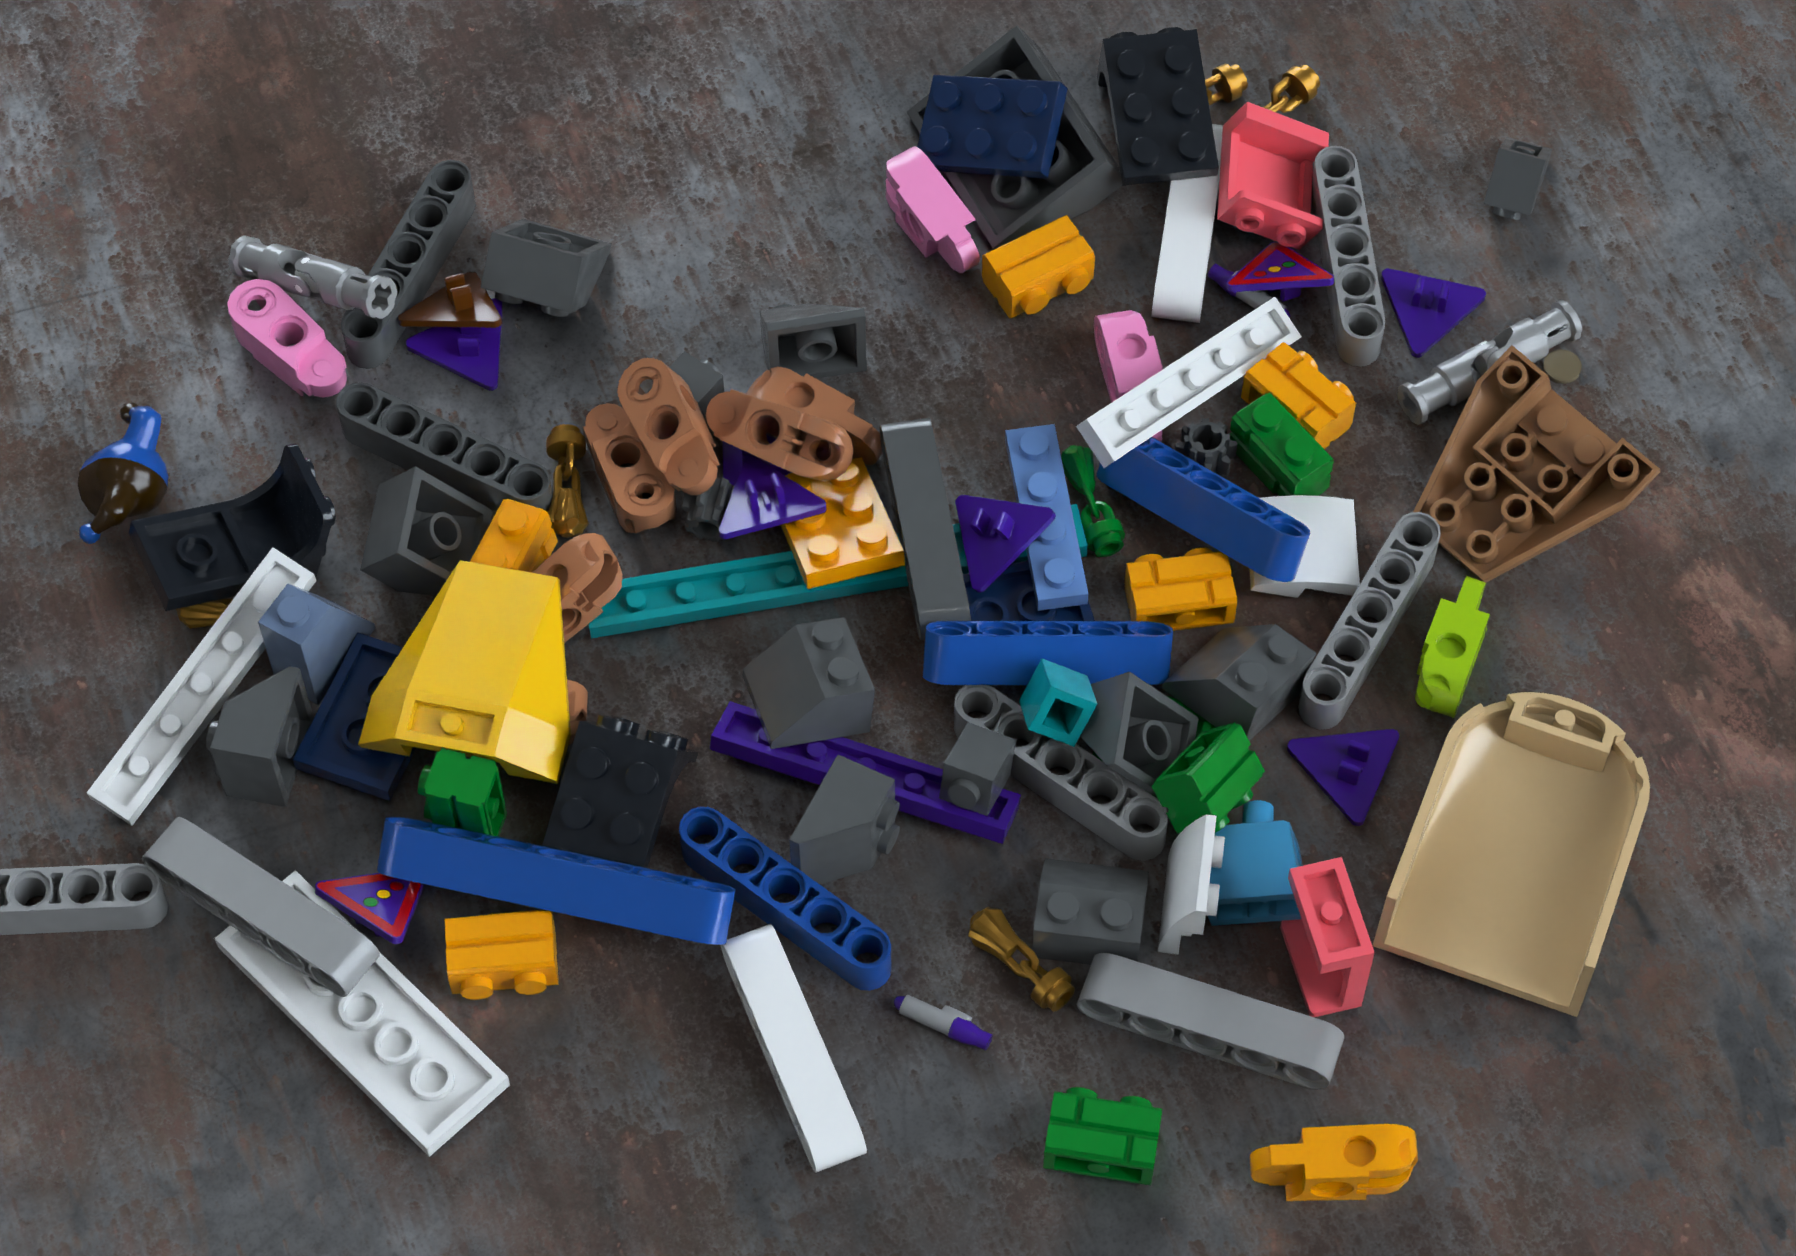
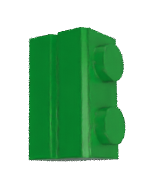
(1280, 449)
(1209, 777)
(463, 793)
(1102, 1136)

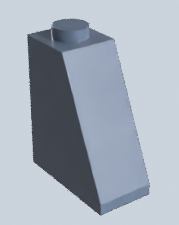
(310, 635)

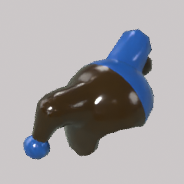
(124, 476)

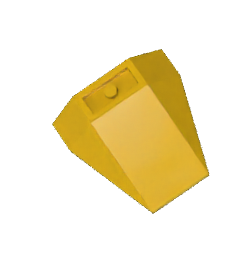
(481, 675)

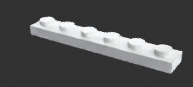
(1186, 382)
(195, 692)

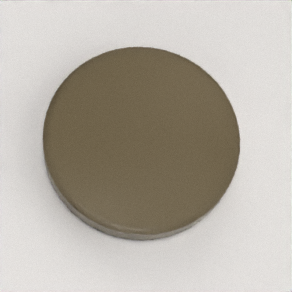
(1562, 366)

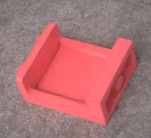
(1269, 175)
(1330, 939)

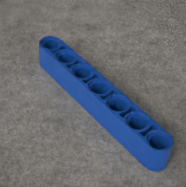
(556, 880)

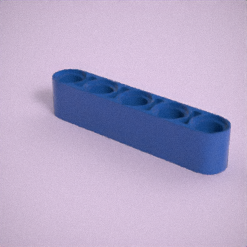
(1210, 508)
(1012, 650)
(791, 919)

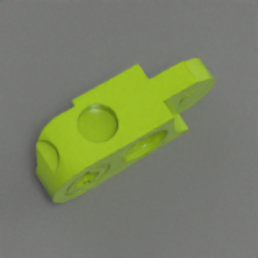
(1451, 650)

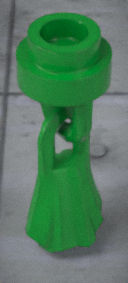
(1105, 535)

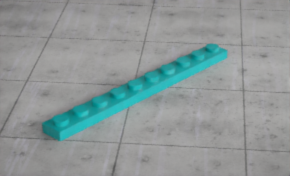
(743, 588)

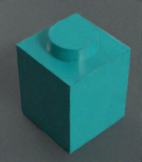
(1058, 702)

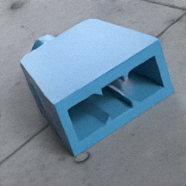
(1256, 869)

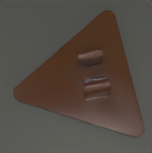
(455, 305)

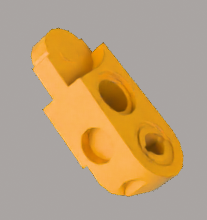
(1339, 1162)

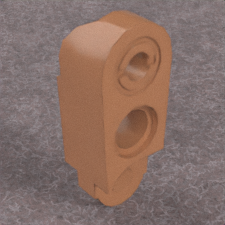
(822, 401)
(744, 424)
(614, 443)
(688, 454)
(587, 579)

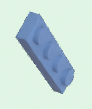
(1041, 481)

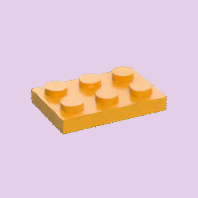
(850, 536)

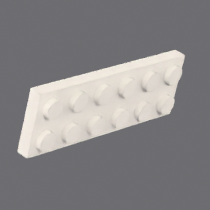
(381, 1037)

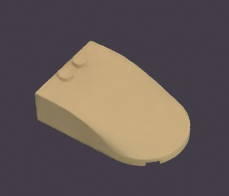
(1519, 849)

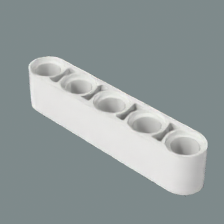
(1187, 245)
(793, 1048)

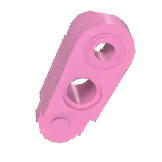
(930, 209)
(1125, 352)
(309, 365)

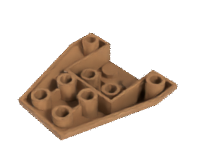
(1525, 472)

